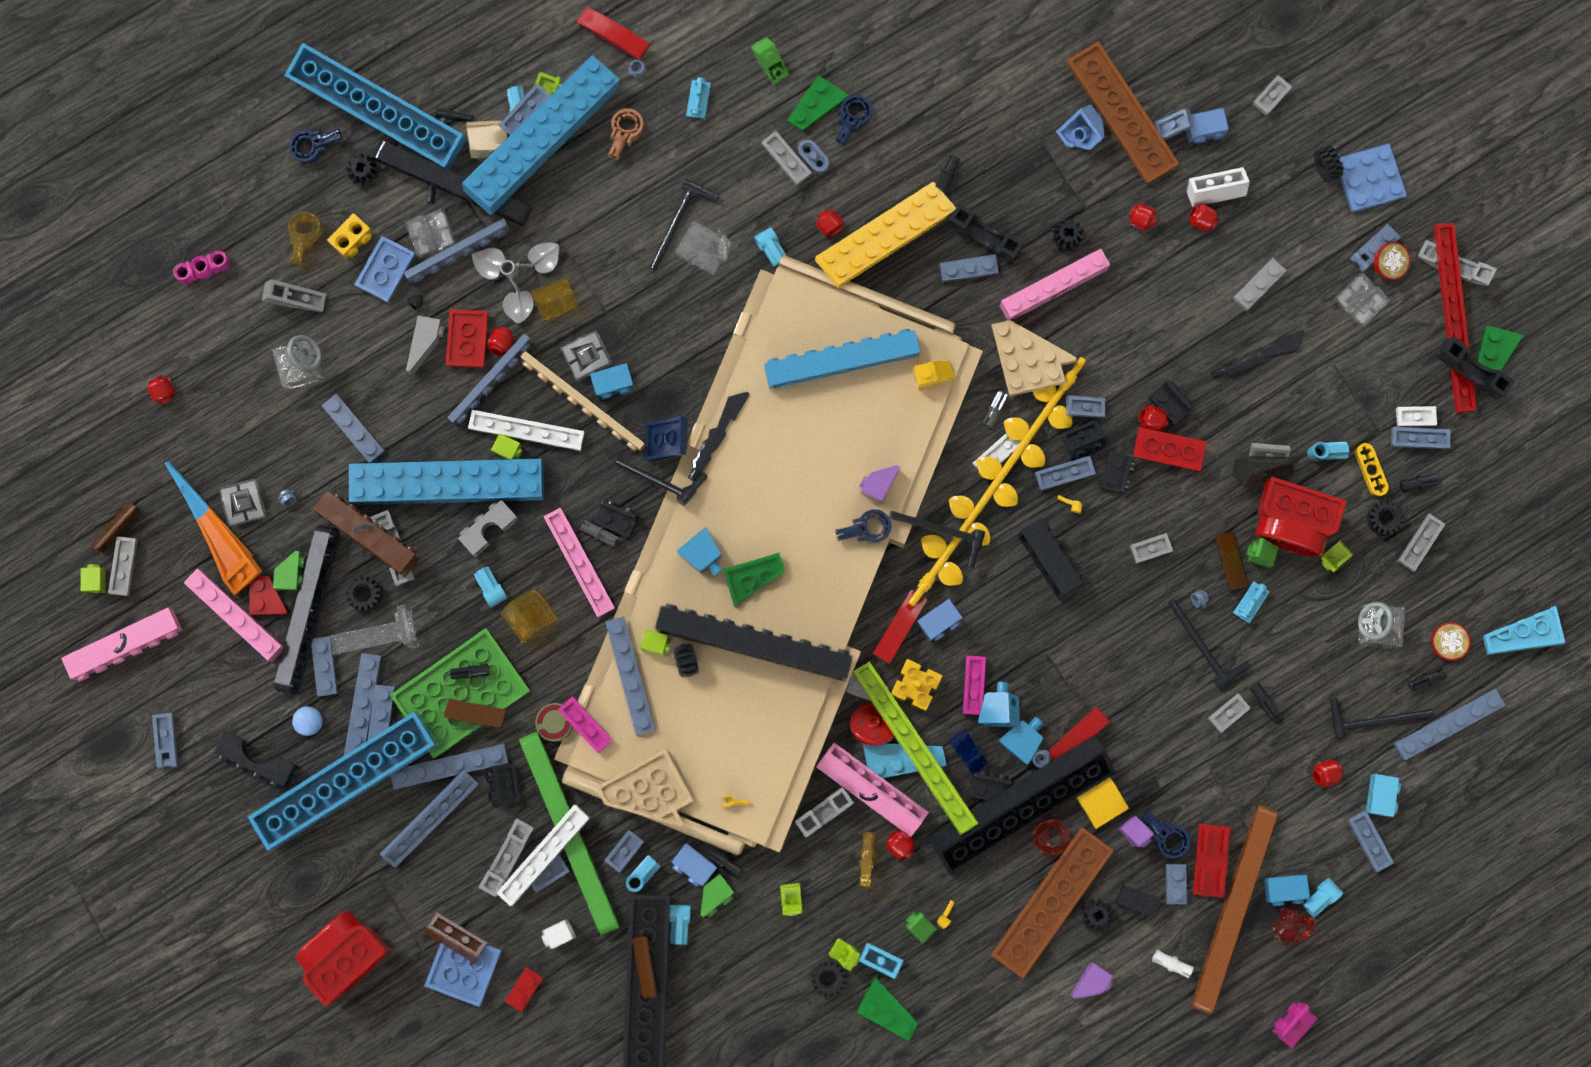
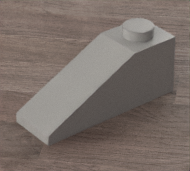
(293, 296)
(425, 339)

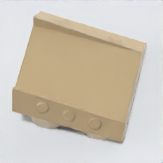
(484, 138)

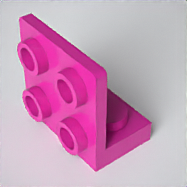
(1294, 1024)

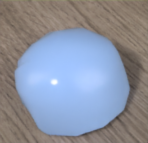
(307, 721)

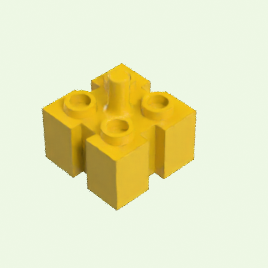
(916, 685)

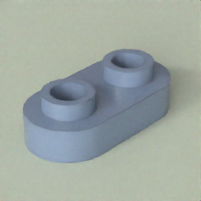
(813, 157)

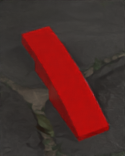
(613, 33)
(898, 628)
(1086, 728)

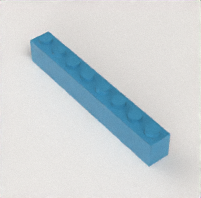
(841, 359)

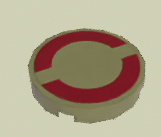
(552, 724)

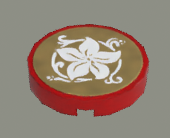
(1392, 261)
(1450, 641)

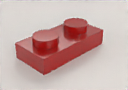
(524, 989)

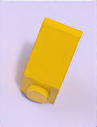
(933, 373)

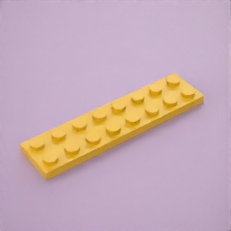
(885, 234)

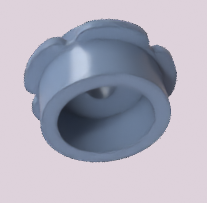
(637, 64)
(287, 498)
(1199, 598)
(1041, 753)

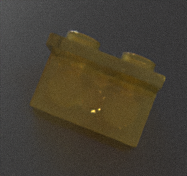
(554, 298)

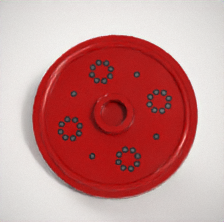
(869, 726)

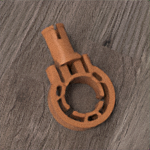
(622, 136)

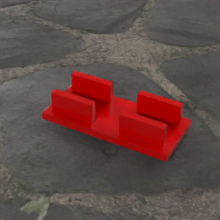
(1169, 449)
(1211, 860)

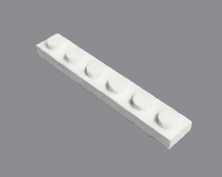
(526, 430)
(543, 855)

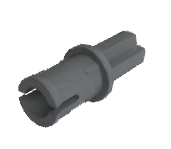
(995, 409)
(599, 533)

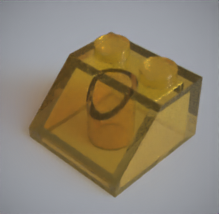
(529, 615)

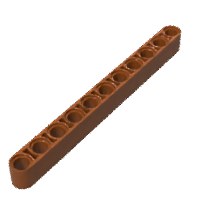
(1234, 909)

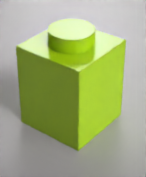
(507, 448)
(93, 579)
(655, 642)

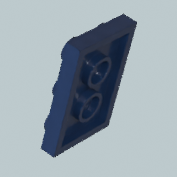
(666, 438)

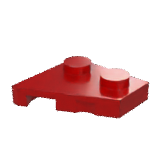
(265, 599)

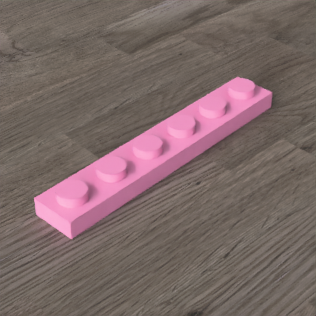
(579, 562)

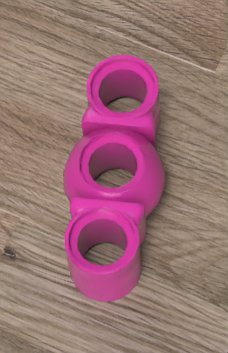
(193, 267)

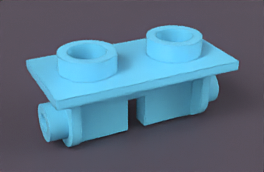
(698, 98)
(1251, 601)

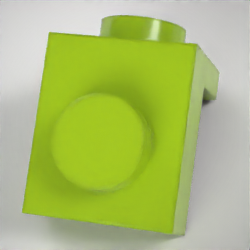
(548, 83)
(1336, 556)
(791, 899)
(845, 954)

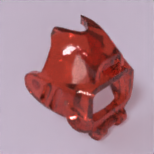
(1042, 840)
(1288, 926)

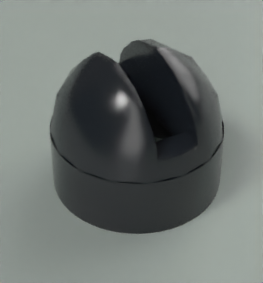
(415, 301)

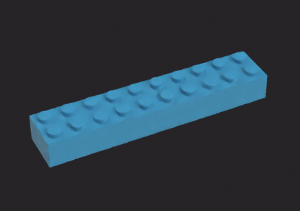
(376, 106)
(541, 135)
(446, 482)
(343, 781)

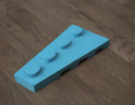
(1529, 633)
(891, 759)

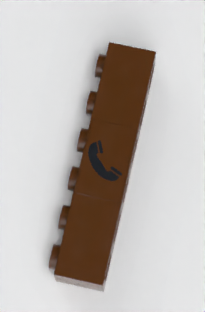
(366, 534)

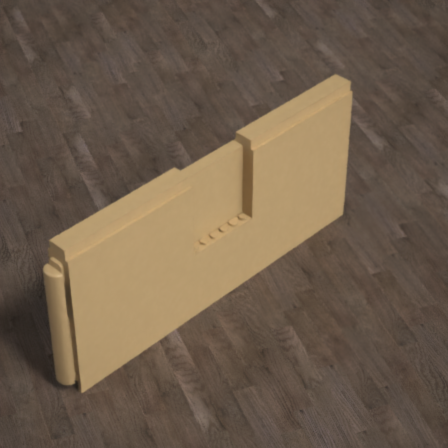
(772, 488)

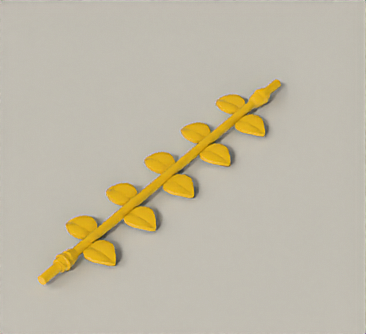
(1003, 493)

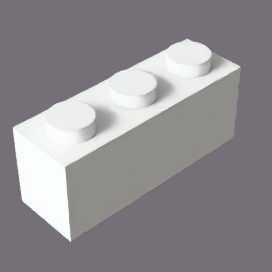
(1218, 187)

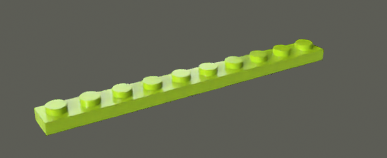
(915, 748)

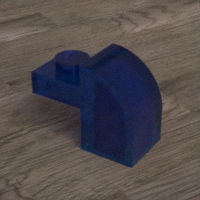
(968, 751)

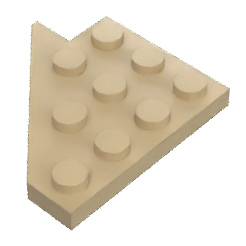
(1027, 359)
(648, 789)

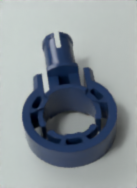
(851, 121)
(317, 148)
(853, 531)
(1156, 826)

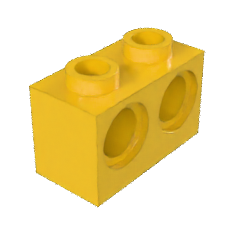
(346, 233)

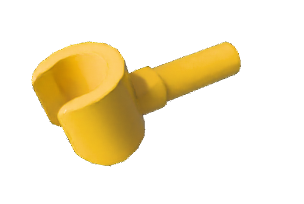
(1076, 505)
(731, 801)
(943, 921)

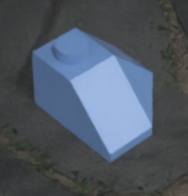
(1082, 129)

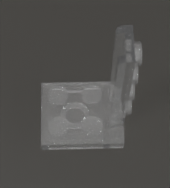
(704, 247)
(400, 631)

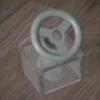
(298, 362)
(1381, 625)

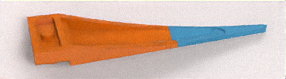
(229, 553)

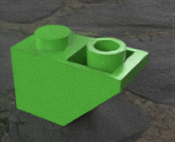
(770, 60)
(1262, 553)
(289, 573)
(715, 893)
(919, 926)

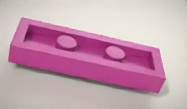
(974, 685)
(585, 725)

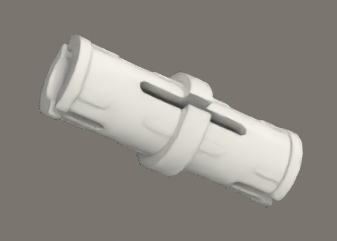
(1172, 964)

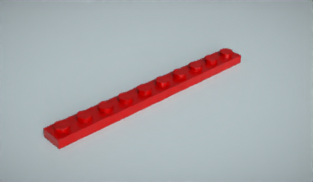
(1453, 308)

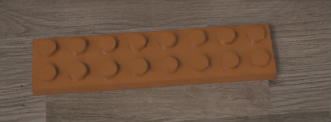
(1122, 113)
(1051, 902)

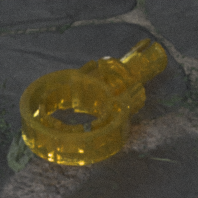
(307, 239)
(866, 863)

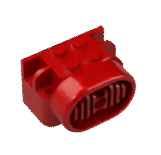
(1297, 517)
(340, 957)

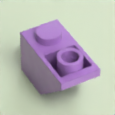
(1136, 832)

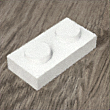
(1416, 416)

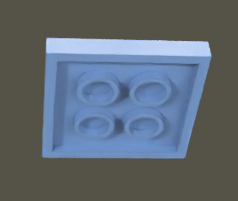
(1371, 178)
(460, 977)

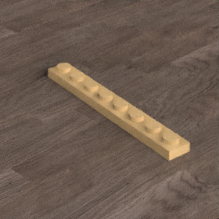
(588, 407)

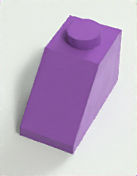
(878, 483)
(1092, 982)

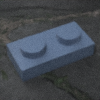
(1174, 124)
(1085, 406)
(624, 851)
(553, 872)
(1175, 884)

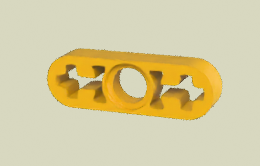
(1361, 459)

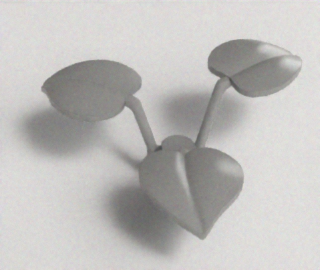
(492, 261)

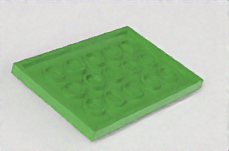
(434, 687)

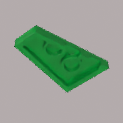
(817, 101)
(1497, 347)
(752, 575)
(886, 1011)

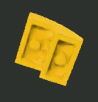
(1102, 803)

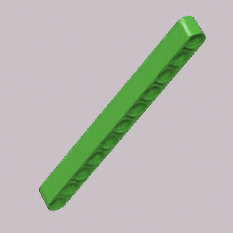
(576, 848)

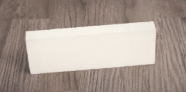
(1001, 449)

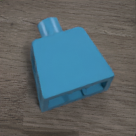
(702, 553)
(1000, 708)
(1023, 740)

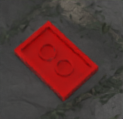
(467, 338)

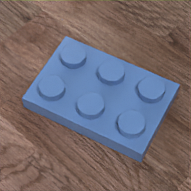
(385, 269)

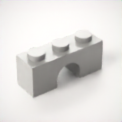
(497, 515)
(824, 812)

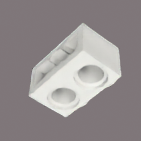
(558, 934)

